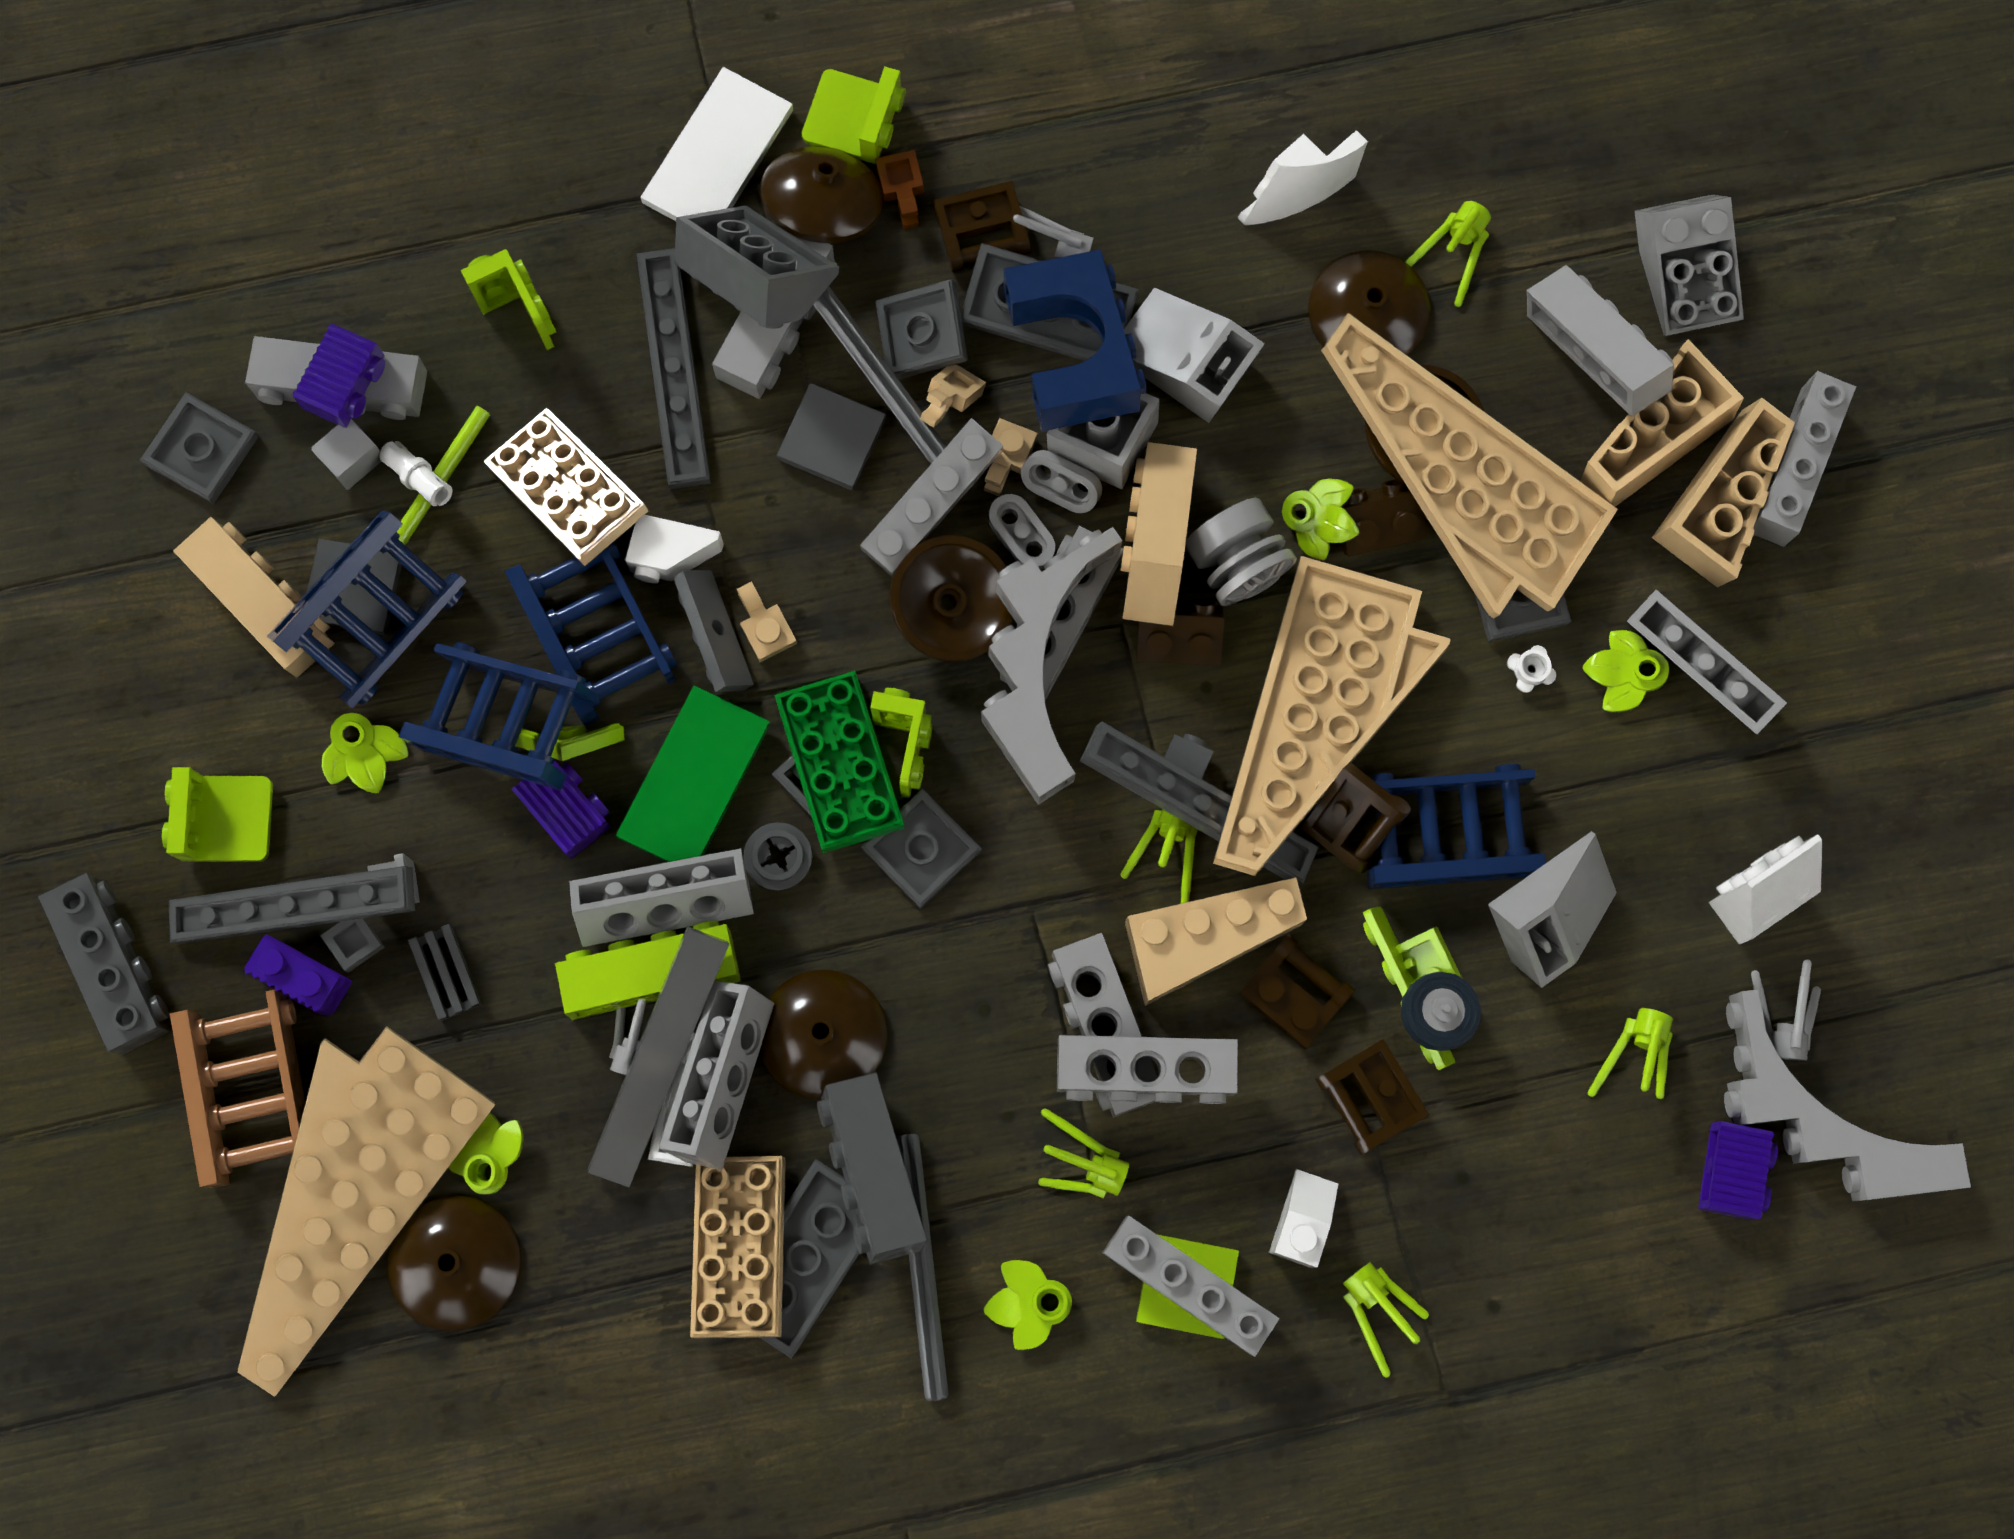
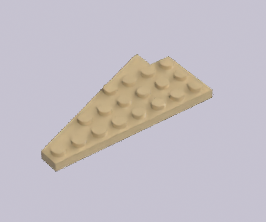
(1486, 492)
(1331, 684)
(359, 1169)

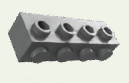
(105, 963)
(871, 1168)

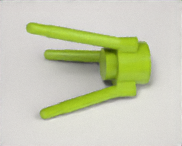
(1465, 227)
(1172, 830)
(1650, 1033)
(1105, 1172)
(1370, 1287)

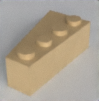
(1203, 935)

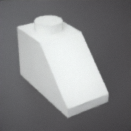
(667, 547)
(1305, 1219)

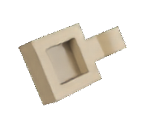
(948, 389)
(1017, 447)
(765, 628)

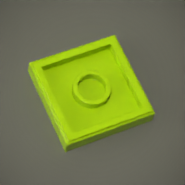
(1162, 1312)

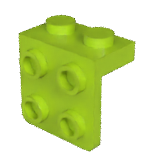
(854, 113)
(498, 281)
(899, 712)
(217, 817)

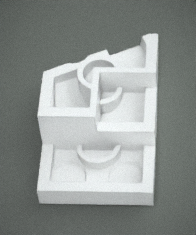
(1303, 178)

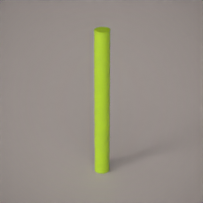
(444, 470)

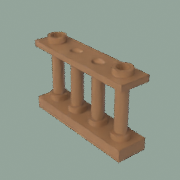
(200, 1076)

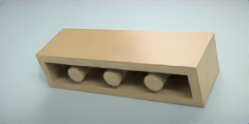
(247, 588)

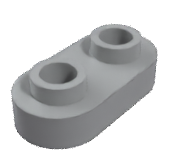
(1061, 484)
(1022, 534)

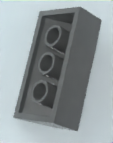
(752, 264)

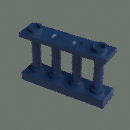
(354, 568)
(550, 623)
(503, 754)
(1476, 862)

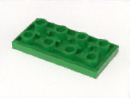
(839, 762)
(693, 778)

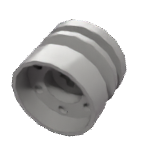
(1237, 546)

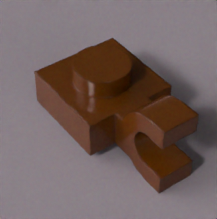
(901, 180)

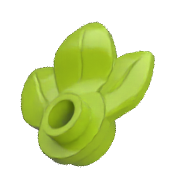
(1325, 518)
(1620, 671)
(366, 757)
(490, 1146)
(1021, 1305)

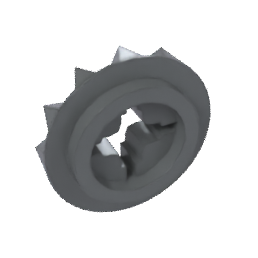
(758, 852)

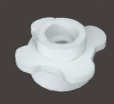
(1535, 657)

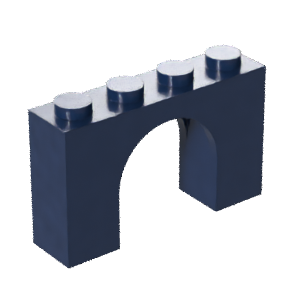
(1083, 290)

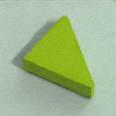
(574, 740)

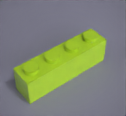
(629, 972)

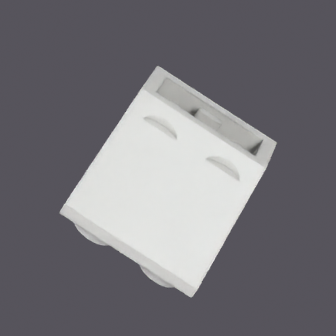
(1770, 888)

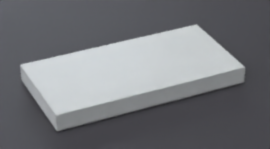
(718, 148)

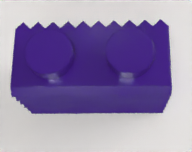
(340, 376)
(567, 813)
(297, 976)
(1737, 1171)

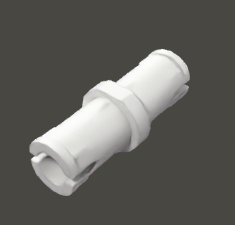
(415, 473)

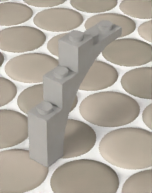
(1020, 718)
(1873, 1163)

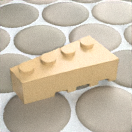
(1665, 430)
(1722, 502)
(1158, 532)

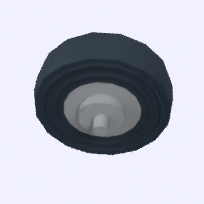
(1440, 1011)

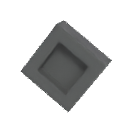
(352, 942)

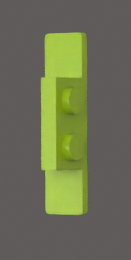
(1409, 962)

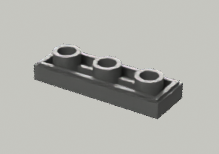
(712, 630)

